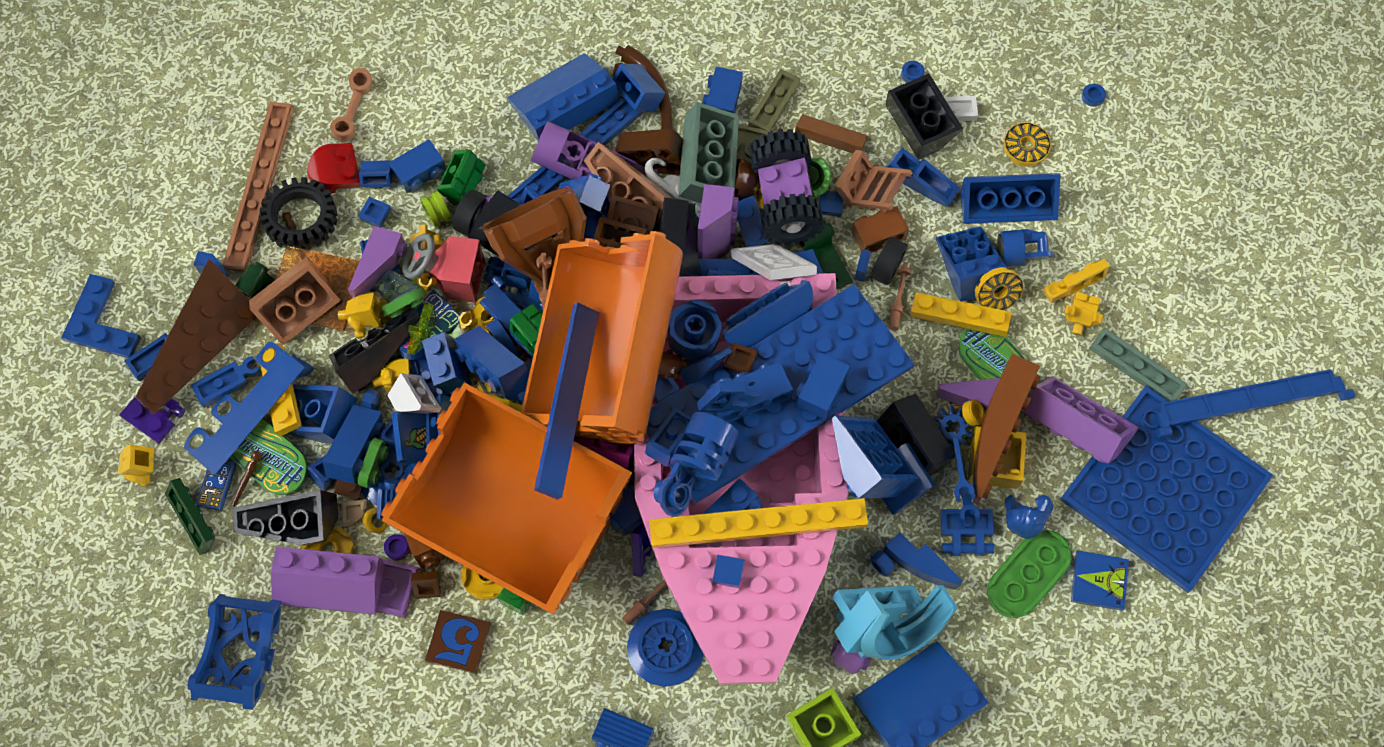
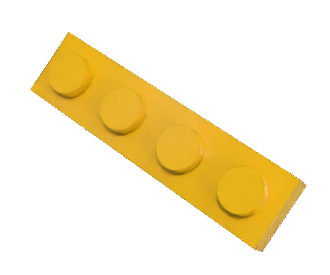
(961, 314)
(285, 410)

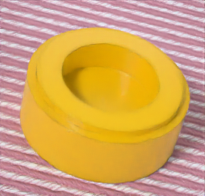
(973, 412)

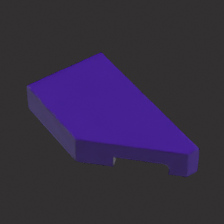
(640, 549)

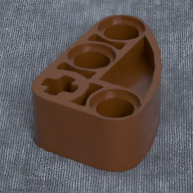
(649, 144)

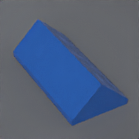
(1010, 198)

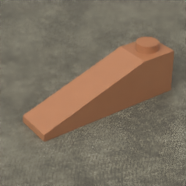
(624, 179)

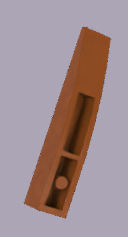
(1001, 419)

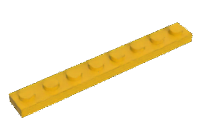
(758, 523)

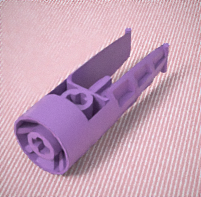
(556, 146)

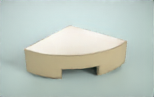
(353, 511)

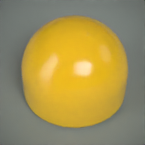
(367, 522)

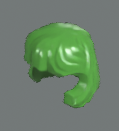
(819, 176)

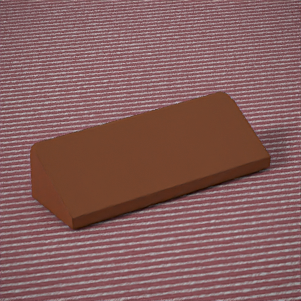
(831, 134)

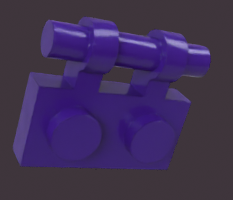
(155, 425)

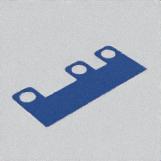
(246, 415)

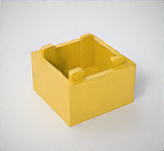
(1012, 467)

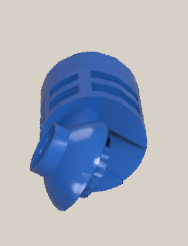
(697, 457)

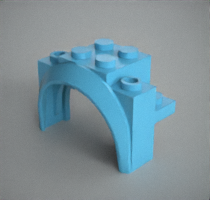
(872, 624)

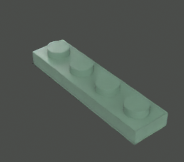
(1137, 365)

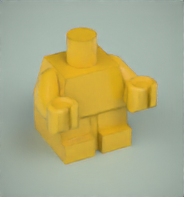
(362, 312)
(1083, 312)
(391, 372)
(135, 463)

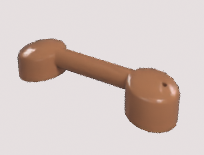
(360, 83)

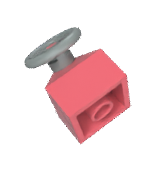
(455, 265)

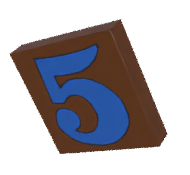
(458, 642)

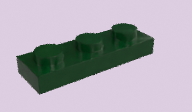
(190, 516)

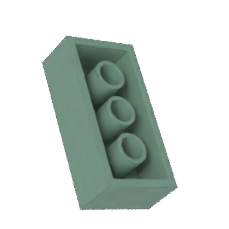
(707, 150)

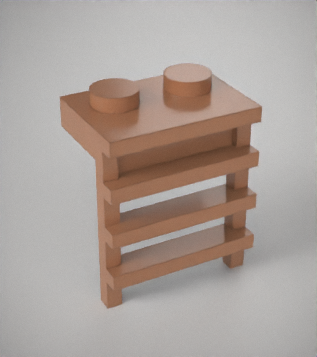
(861, 179)

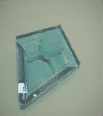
(393, 286)

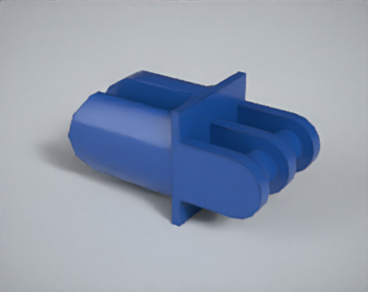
(507, 273)

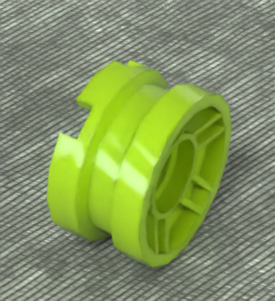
(436, 209)

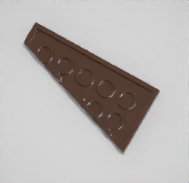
(203, 328)

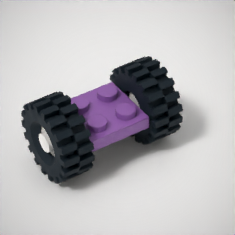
(789, 206)

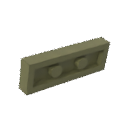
(774, 101)

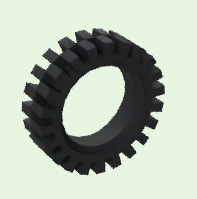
(297, 238)

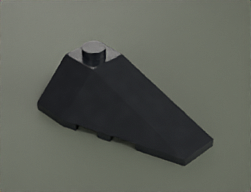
(678, 227)
(362, 360)
(290, 519)

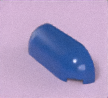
(768, 314)

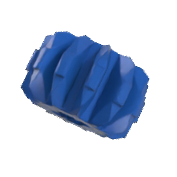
(954, 418)

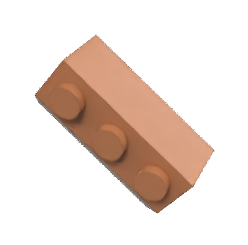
(294, 300)

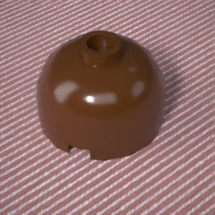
(746, 181)

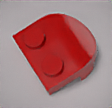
(334, 167)

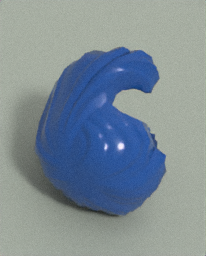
(1025, 520)

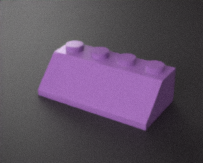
(717, 221)
(1079, 419)
(326, 580)

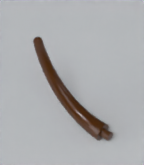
(632, 56)

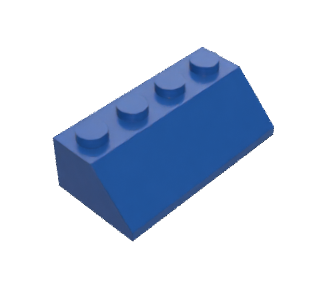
(492, 363)

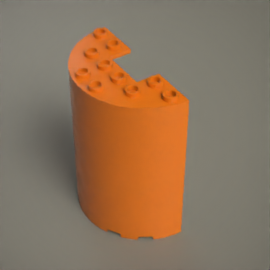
(634, 299)
(481, 507)

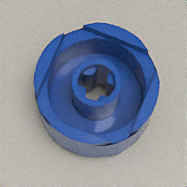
(690, 343)

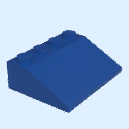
(565, 96)
(870, 459)
(920, 700)

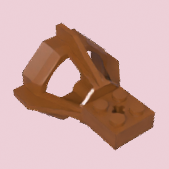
(533, 222)

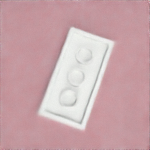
(773, 261)

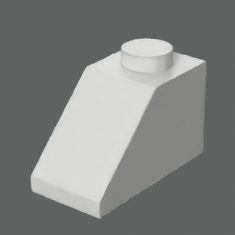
(412, 395)

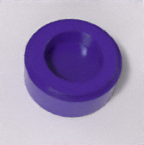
(396, 547)

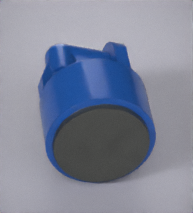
(1012, 246)

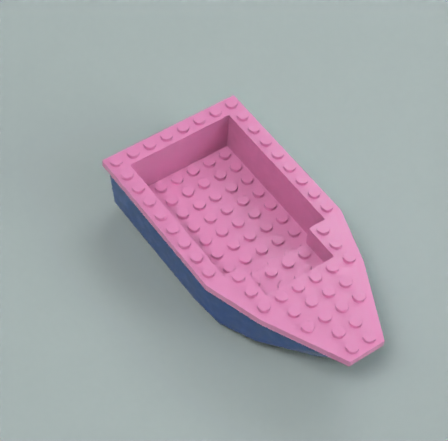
(754, 626)

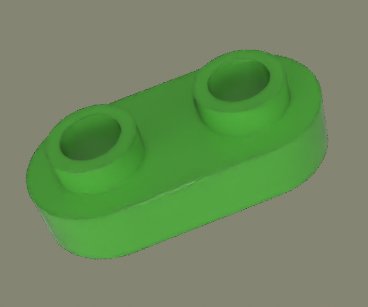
(396, 307)
(370, 472)

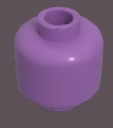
(848, 661)

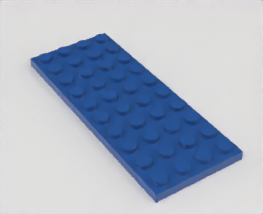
(839, 328)

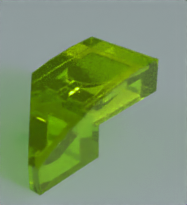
(423, 331)

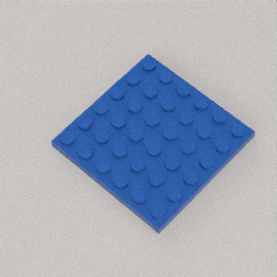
(1169, 495)

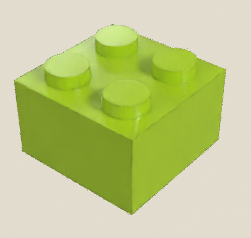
(823, 723)

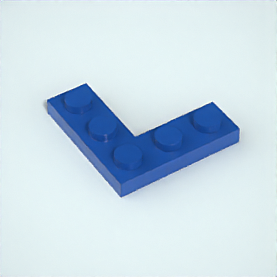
(83, 324)

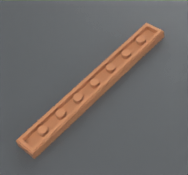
(258, 183)

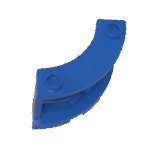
(251, 685)

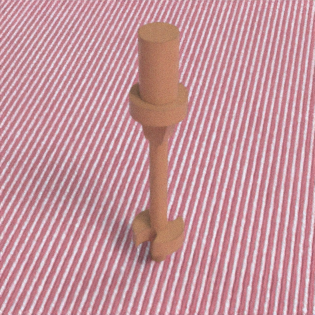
(545, 263)
(897, 310)
(640, 606)

